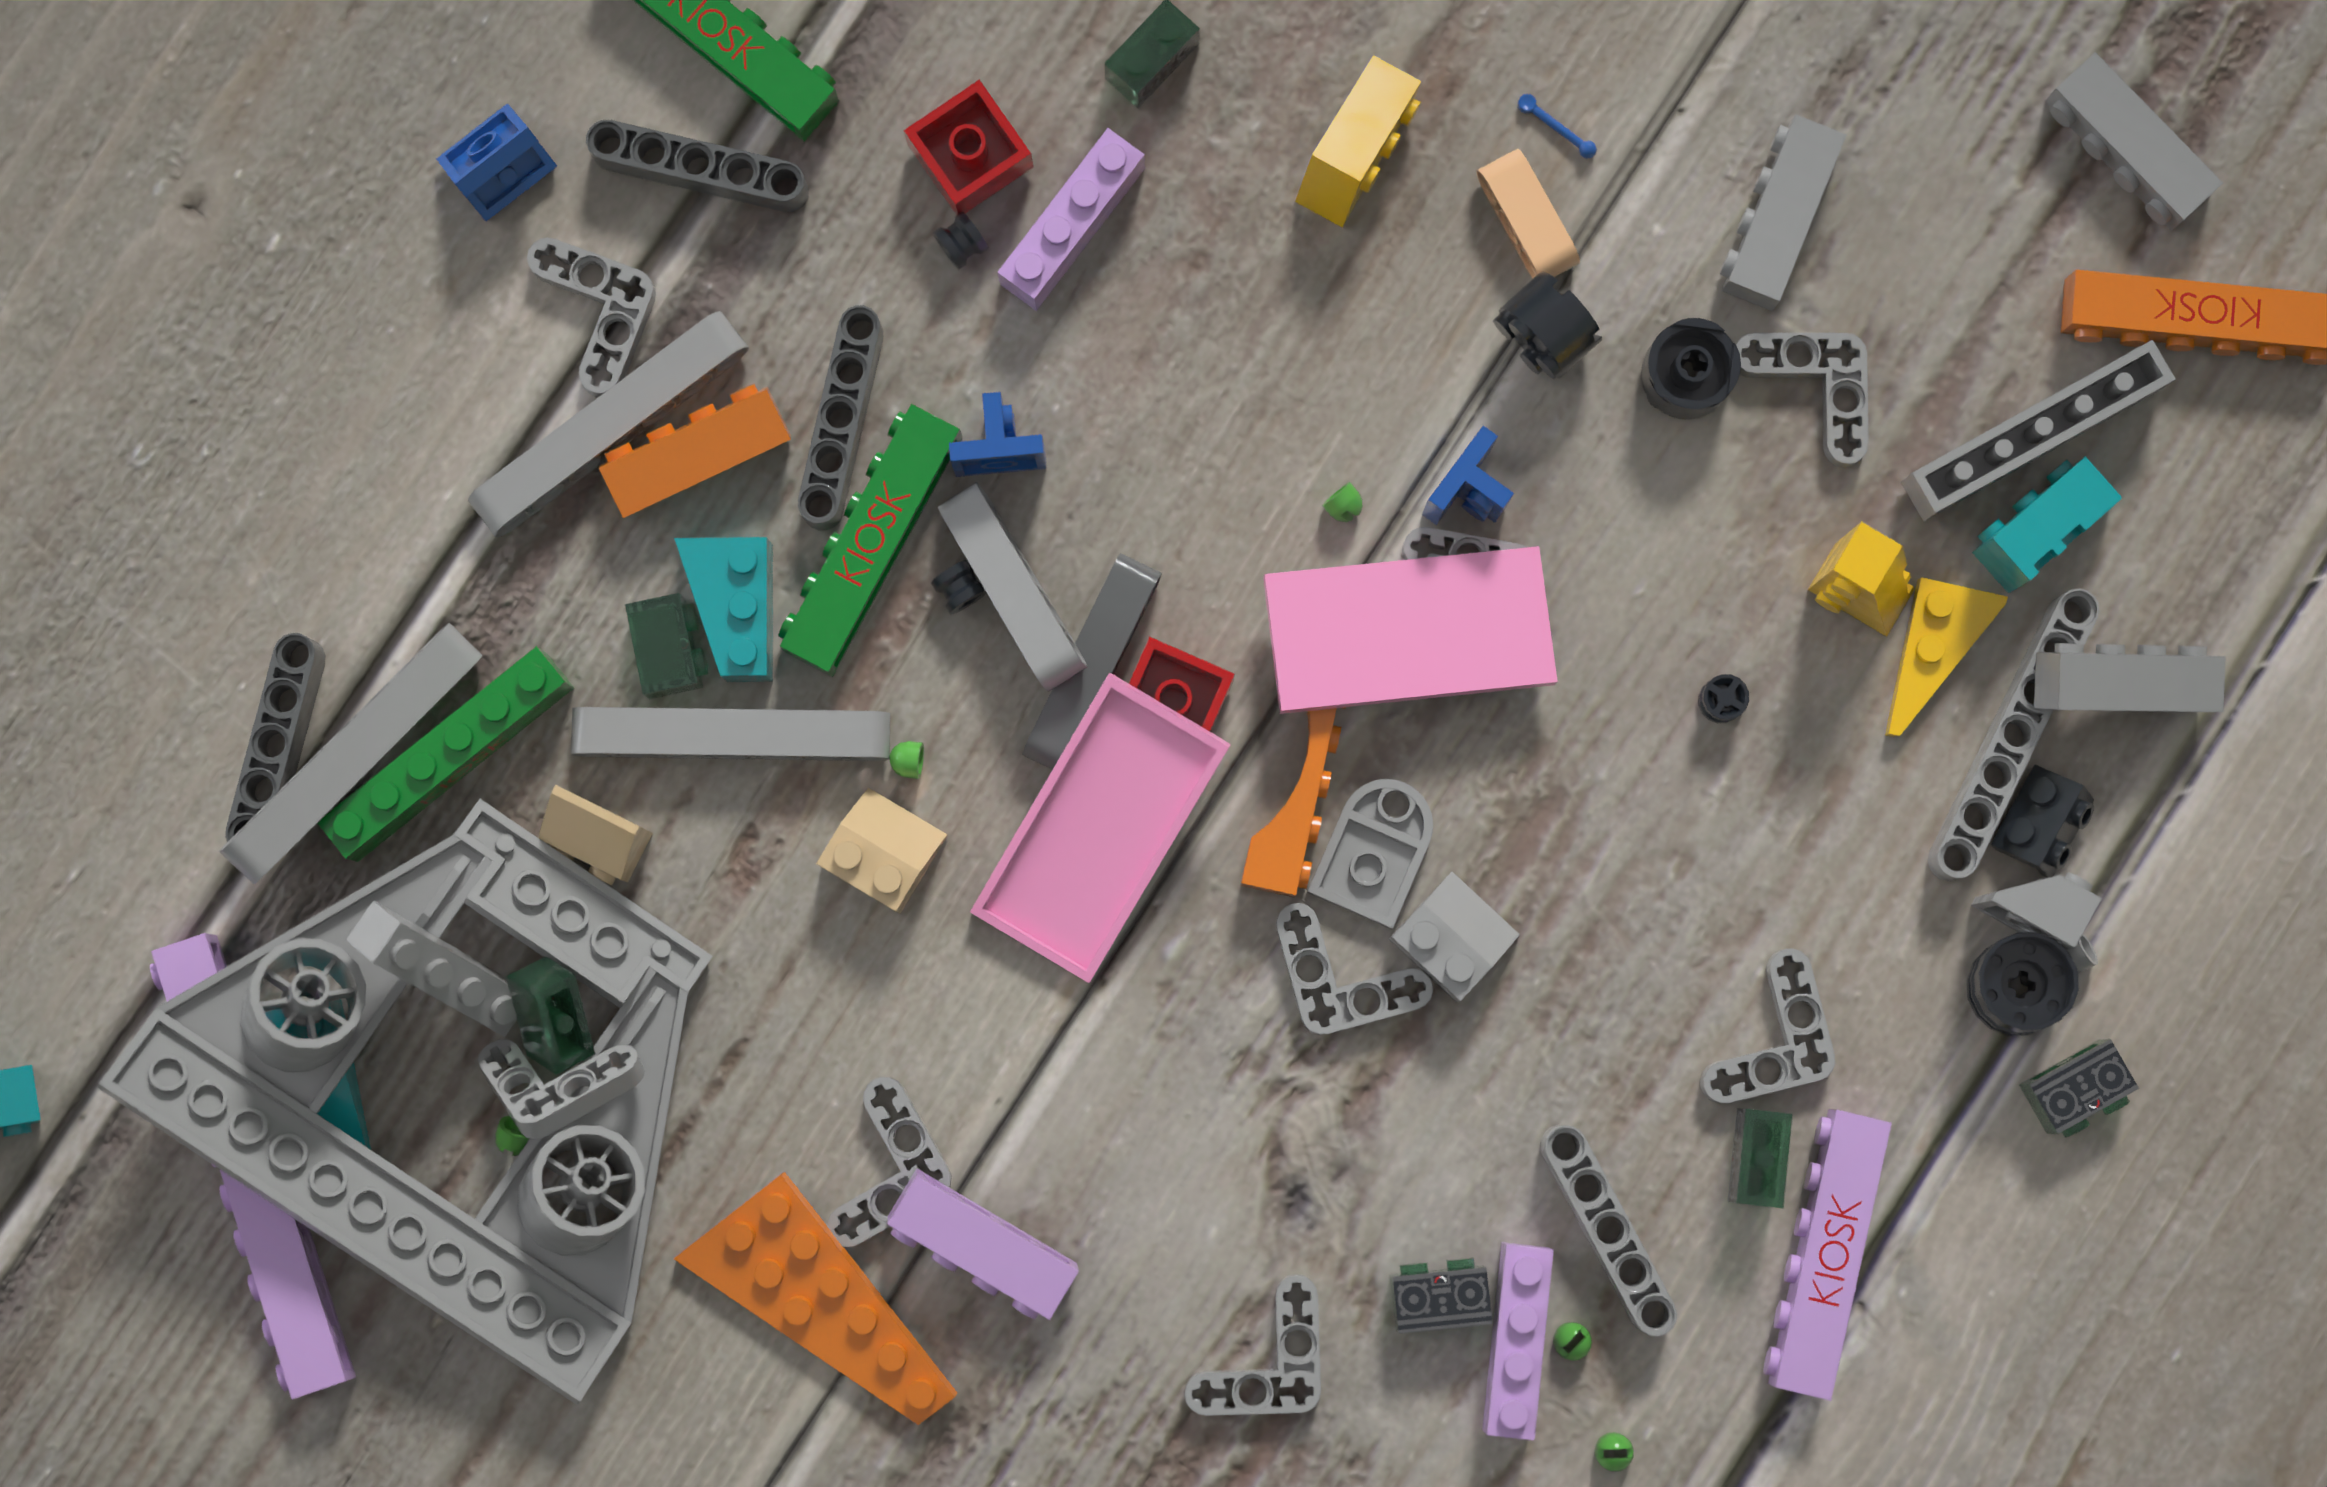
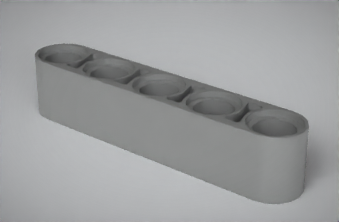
(1012, 587)
(1625, 1246)

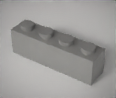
(2132, 142)
(1783, 212)
(2129, 681)
(434, 967)

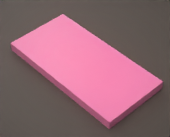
(1409, 629)
(1100, 827)

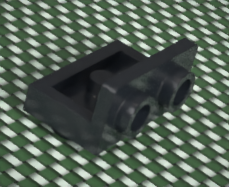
(2044, 821)

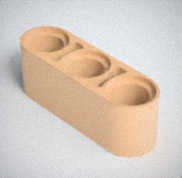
(1527, 215)

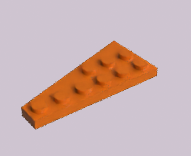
(799, 1279)

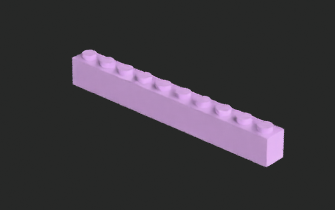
(277, 1246)

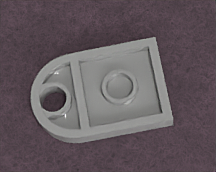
(1373, 854)

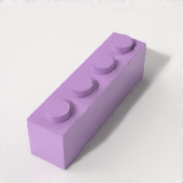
(1071, 219)
(982, 1245)
(1517, 1341)

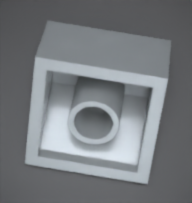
(2049, 906)
(1454, 937)

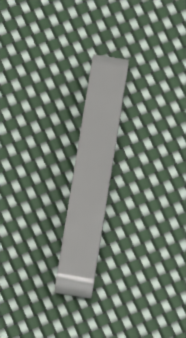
(608, 423)
(730, 733)
(1998, 752)
(350, 753)

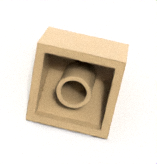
(593, 836)
(882, 850)

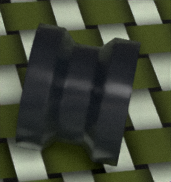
(960, 240)
(959, 587)
(1728, 691)

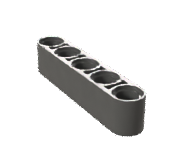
(682, 150)
(841, 396)
(1103, 647)
(272, 721)

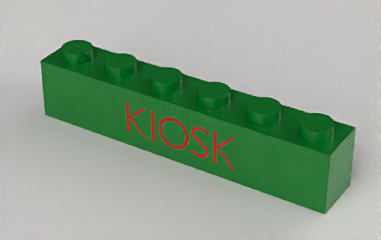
(751, 59)
(870, 540)
(445, 755)

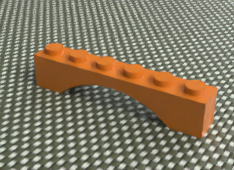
(1278, 850)

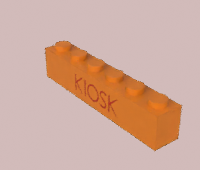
(2195, 314)

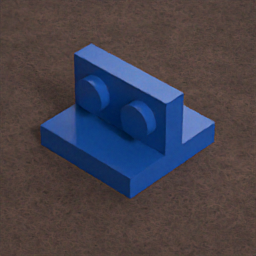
(496, 162)
(1001, 449)
(1481, 493)

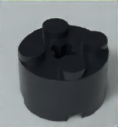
(1548, 326)
(1712, 355)

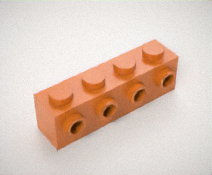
(694, 451)

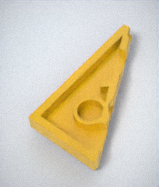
(1939, 633)

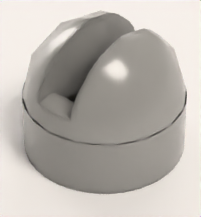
(2083, 954)

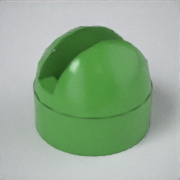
(1344, 503)
(908, 759)
(509, 1136)
(1565, 1334)
(1613, 1441)

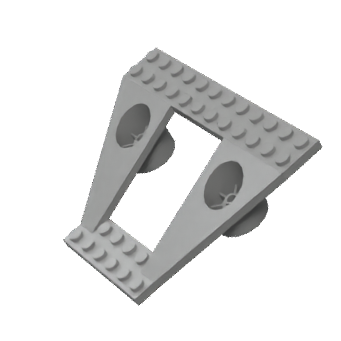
(251, 1097)

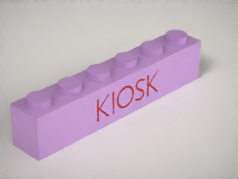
(1828, 1253)

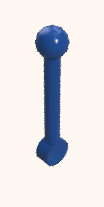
(1528, 105)

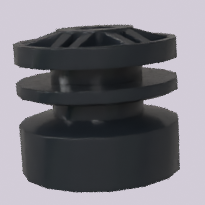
(2042, 967)

